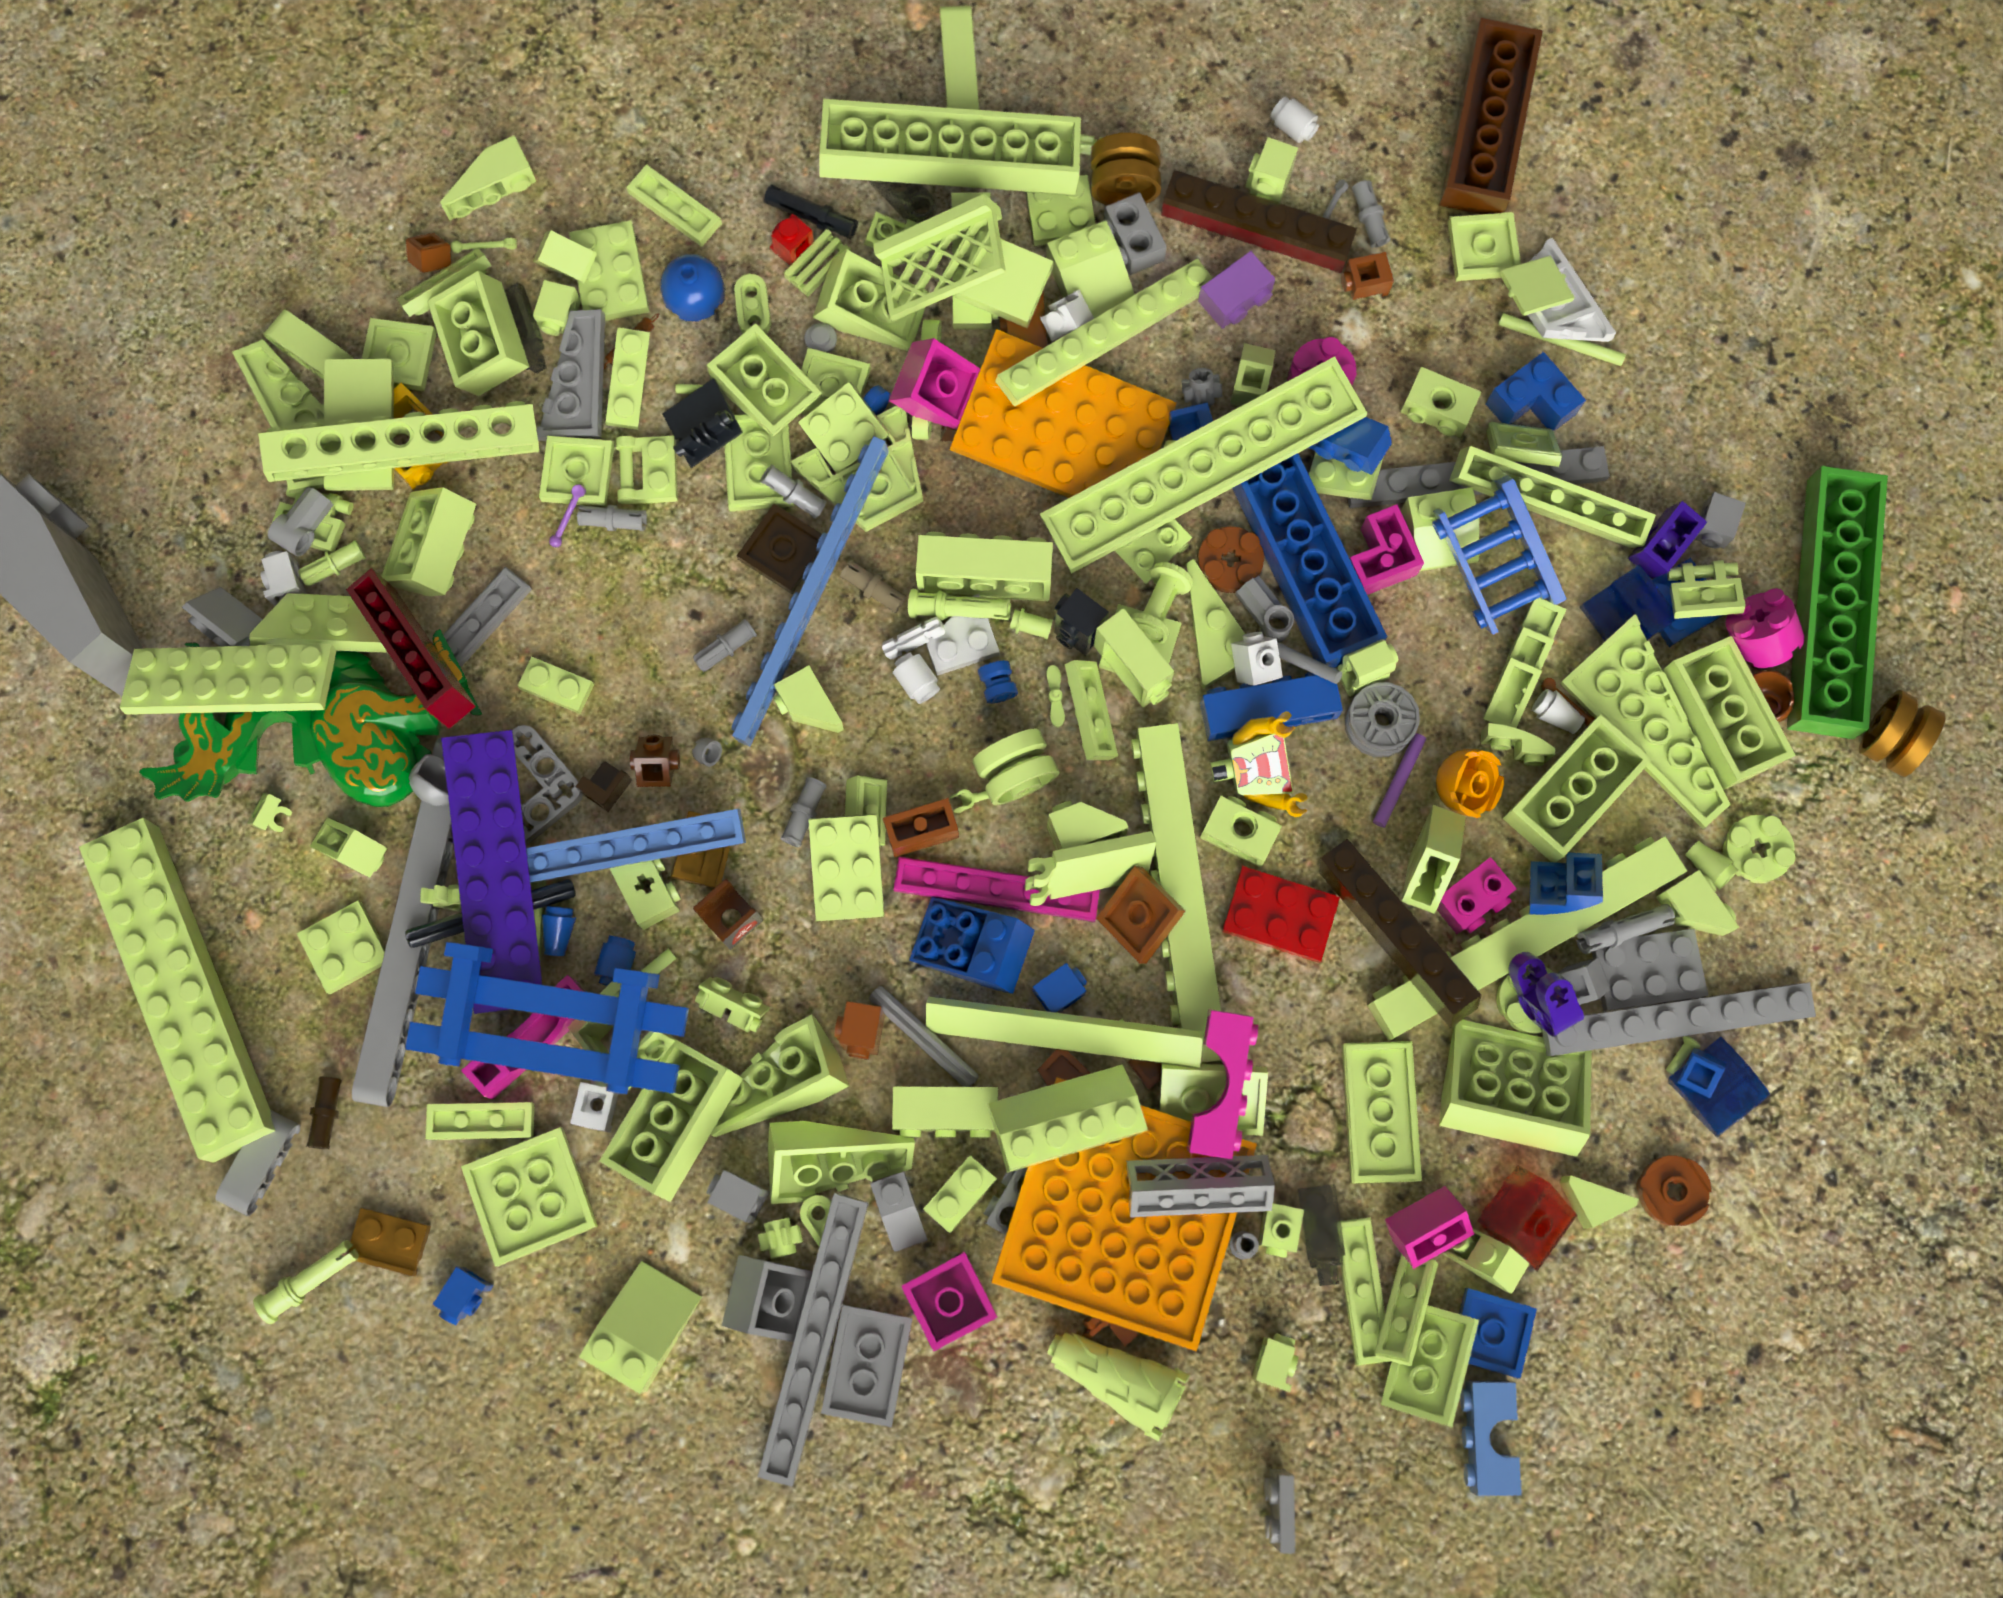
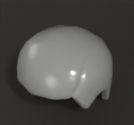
(429, 780)

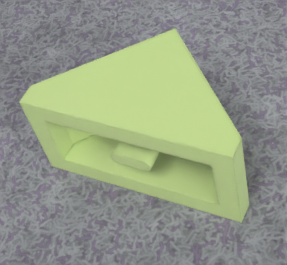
(564, 256)
(1594, 1202)

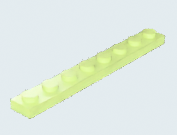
(1103, 333)

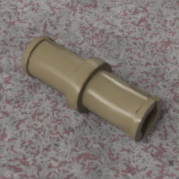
(873, 586)

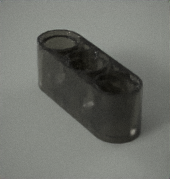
(908, 201)

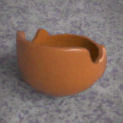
(1777, 692)

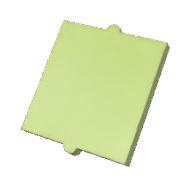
(1536, 285)

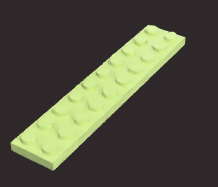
(1203, 464)

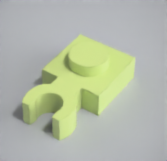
(442, 897)

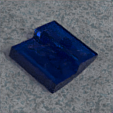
(1625, 597)
(1734, 1096)

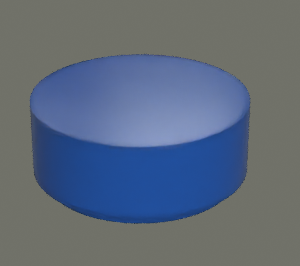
(877, 399)

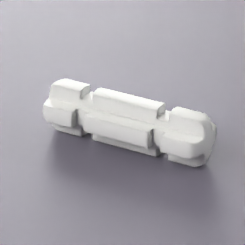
(913, 638)

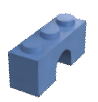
(1485, 1406)

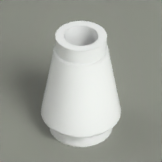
(1557, 711)

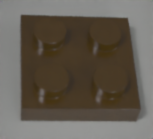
(781, 548)

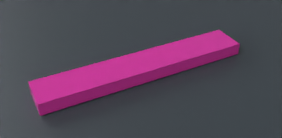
(986, 889)

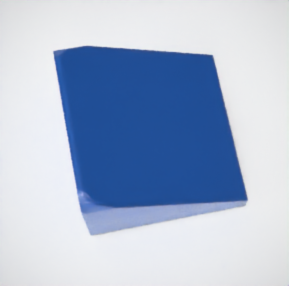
(1702, 1072)

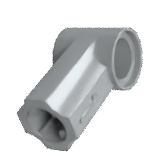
(297, 528)
(1263, 607)

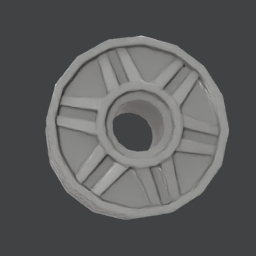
(1394, 704)

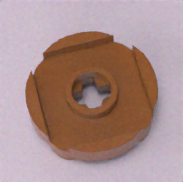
(1230, 540)
(1668, 1210)

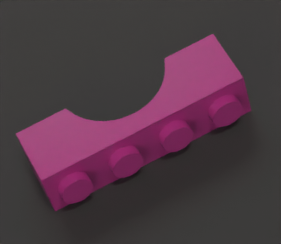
(493, 1078)
(1215, 1129)

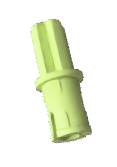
(331, 563)

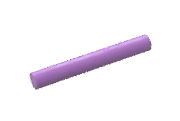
(1399, 780)

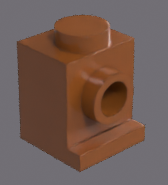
(1374, 270)

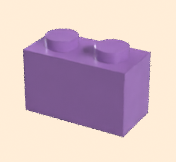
(1237, 290)

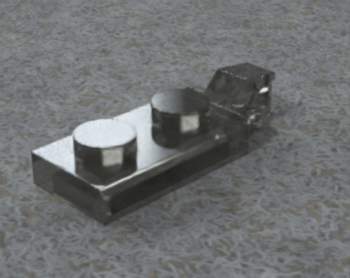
(526, 326)
(1322, 1231)

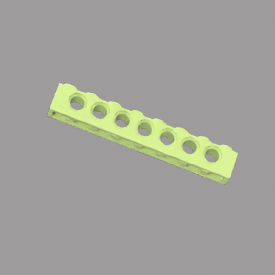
(384, 454)

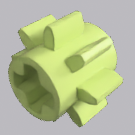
(780, 1238)

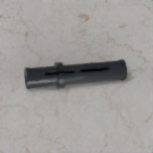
(820, 215)

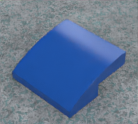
(1567, 885)

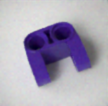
(1544, 996)

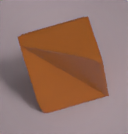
(428, 252)

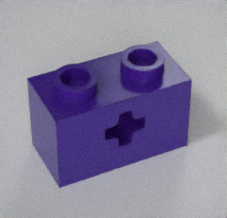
(1668, 539)

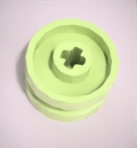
(1015, 766)

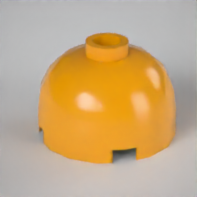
(1470, 782)

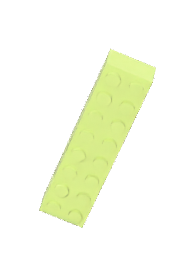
(950, 146)

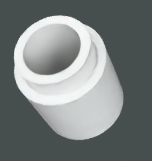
(1295, 119)
(916, 677)

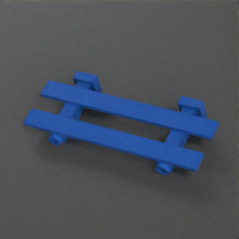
(627, 1013)

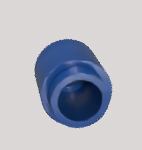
(614, 954)

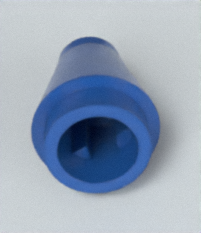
(557, 929)

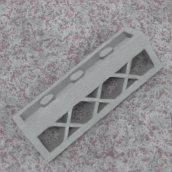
(1200, 1192)

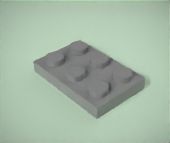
(1652, 970)
(867, 1366)

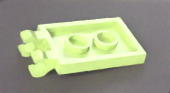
(1089, 866)

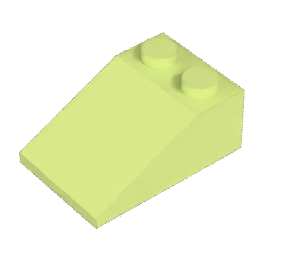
(1092, 264)
(856, 303)
(762, 380)
(640, 1328)

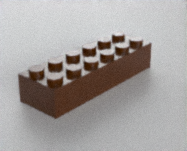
(1491, 117)

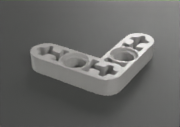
(551, 783)

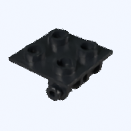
(702, 423)

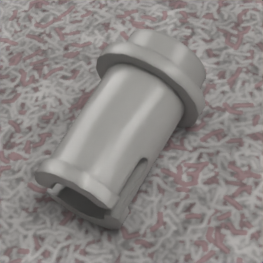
(1235, 1248)

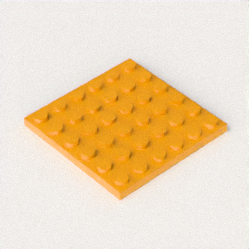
(1085, 1252)

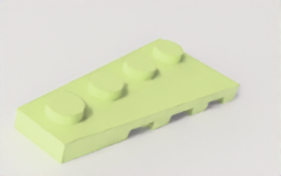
(276, 387)

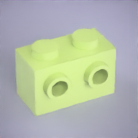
(1271, 170)

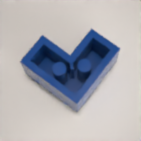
(1537, 388)

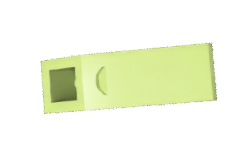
(490, 177)

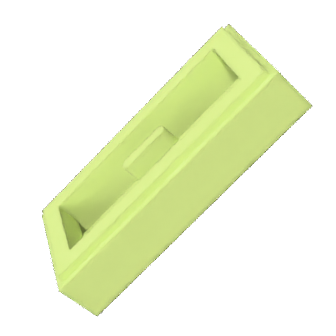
(825, 238)

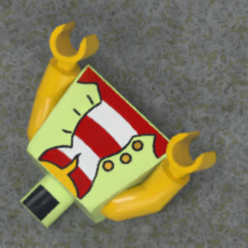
(1261, 764)

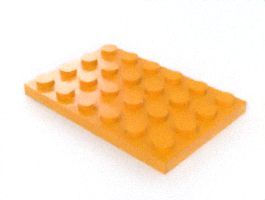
(1064, 434)

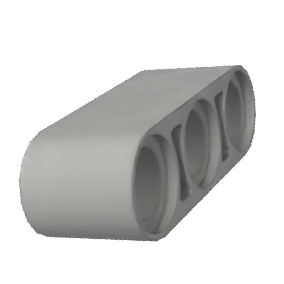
(254, 1166)

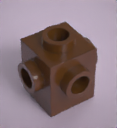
(654, 761)

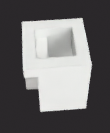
(1066, 315)
(280, 576)
(583, 1111)

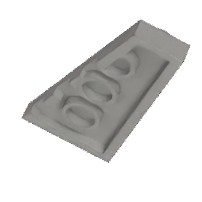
(577, 384)

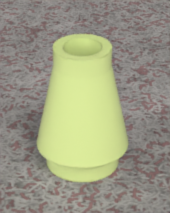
(1711, 863)

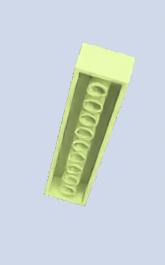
(178, 990)

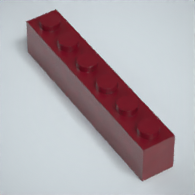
(410, 648)

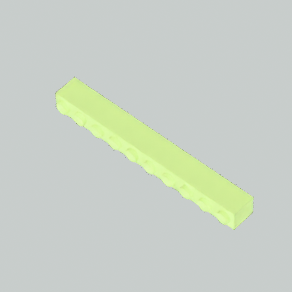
(1178, 872)
(1490, 958)

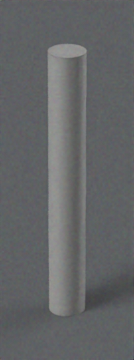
(1309, 664)

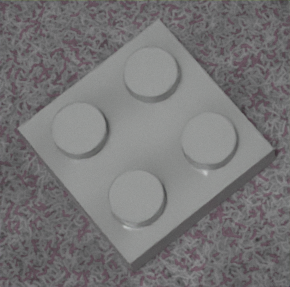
(1281, 1523)

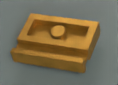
(701, 867)
(389, 1241)

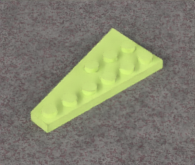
(1636, 697)

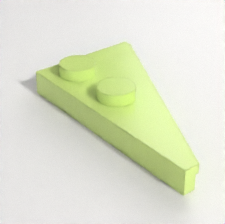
(1213, 628)

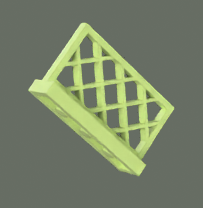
(937, 235)

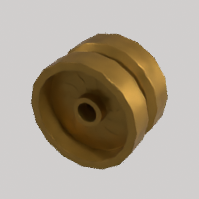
(1124, 167)
(1902, 733)

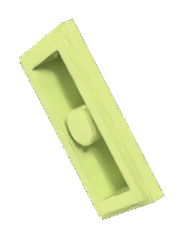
(867, 796)

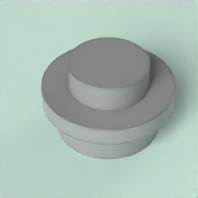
(821, 337)

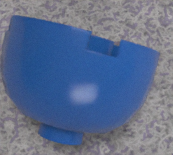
(692, 287)

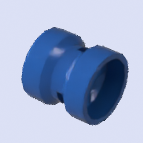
(997, 682)

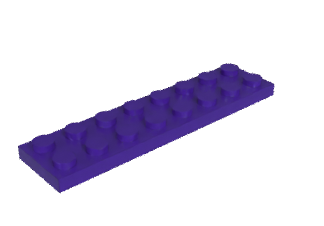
(492, 855)

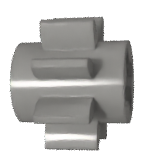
(1201, 387)

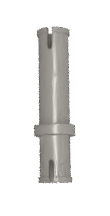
(1613, 932)

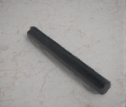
(453, 924)

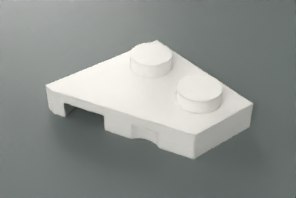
(962, 644)

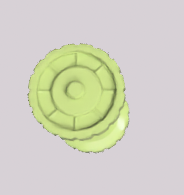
(1169, 581)

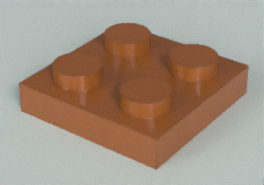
(1140, 914)

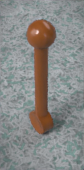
(1550, 684)

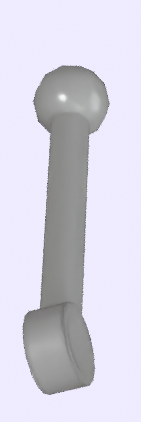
(1341, 187)

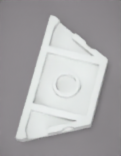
(1576, 319)

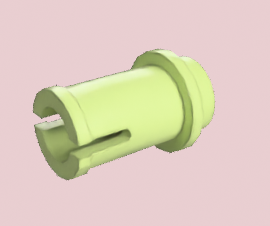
(1030, 623)

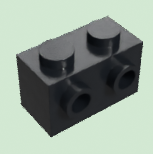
(1077, 621)

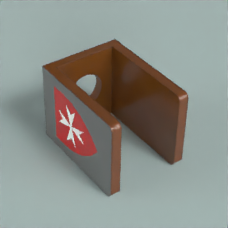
(717, 903)

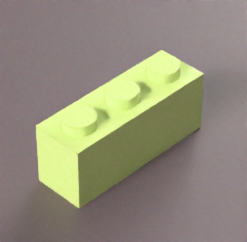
(943, 1111)

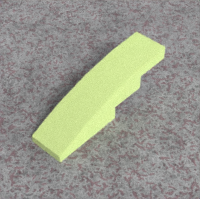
(1524, 663)

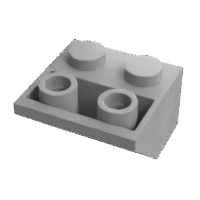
(222, 618)

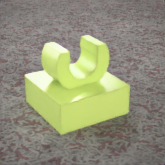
(265, 812)

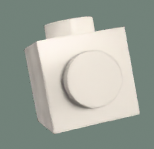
(1256, 659)

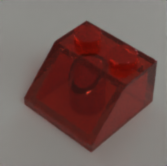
(1527, 1216)

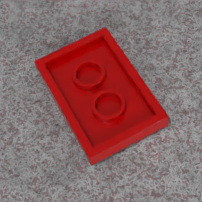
(1281, 914)

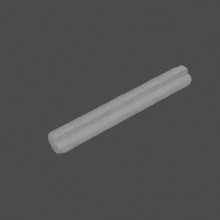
(924, 1037)

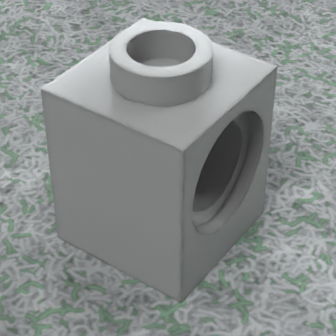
(1722, 519)
(1587, 980)

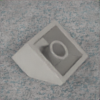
(766, 1298)

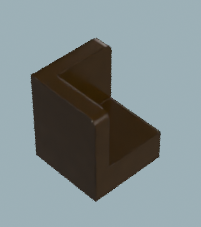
(604, 786)

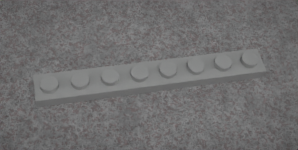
(1398, 484)
(1684, 1018)
(813, 1340)

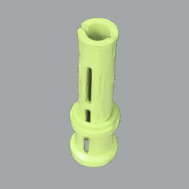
(945, 605)
(292, 1290)

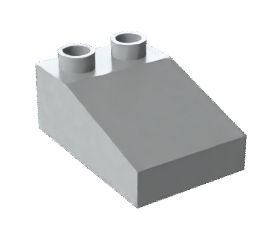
(61, 583)

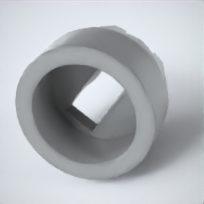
(713, 754)

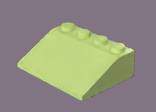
(1513, 1092)

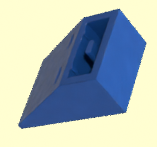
(972, 944)

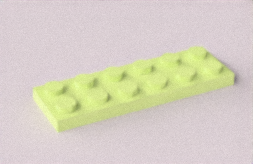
(228, 679)

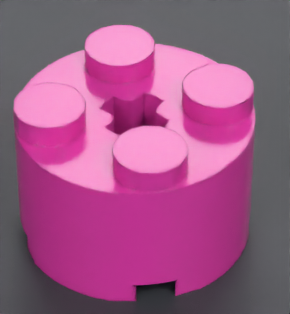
(1319, 351)
(1766, 629)

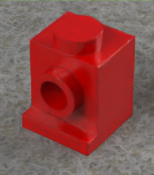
(788, 236)

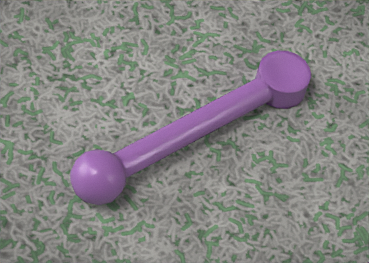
(577, 491)

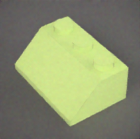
(429, 541)

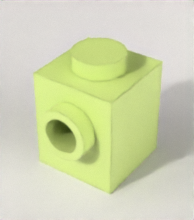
(1280, 1230)

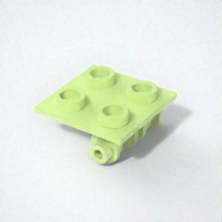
(1154, 547)

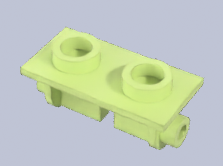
(746, 1008)

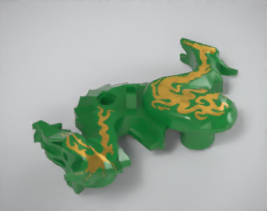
(360, 737)

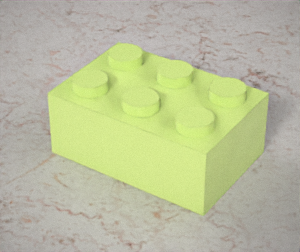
(478, 333)

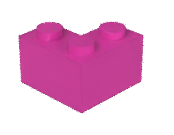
(1391, 554)

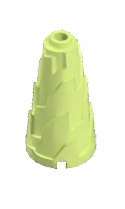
(1133, 1386)

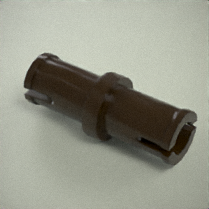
(324, 1113)

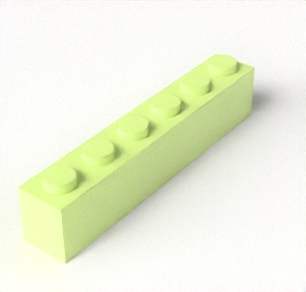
(1555, 498)

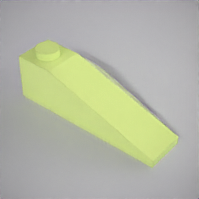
(788, 1076)
(821, 1157)

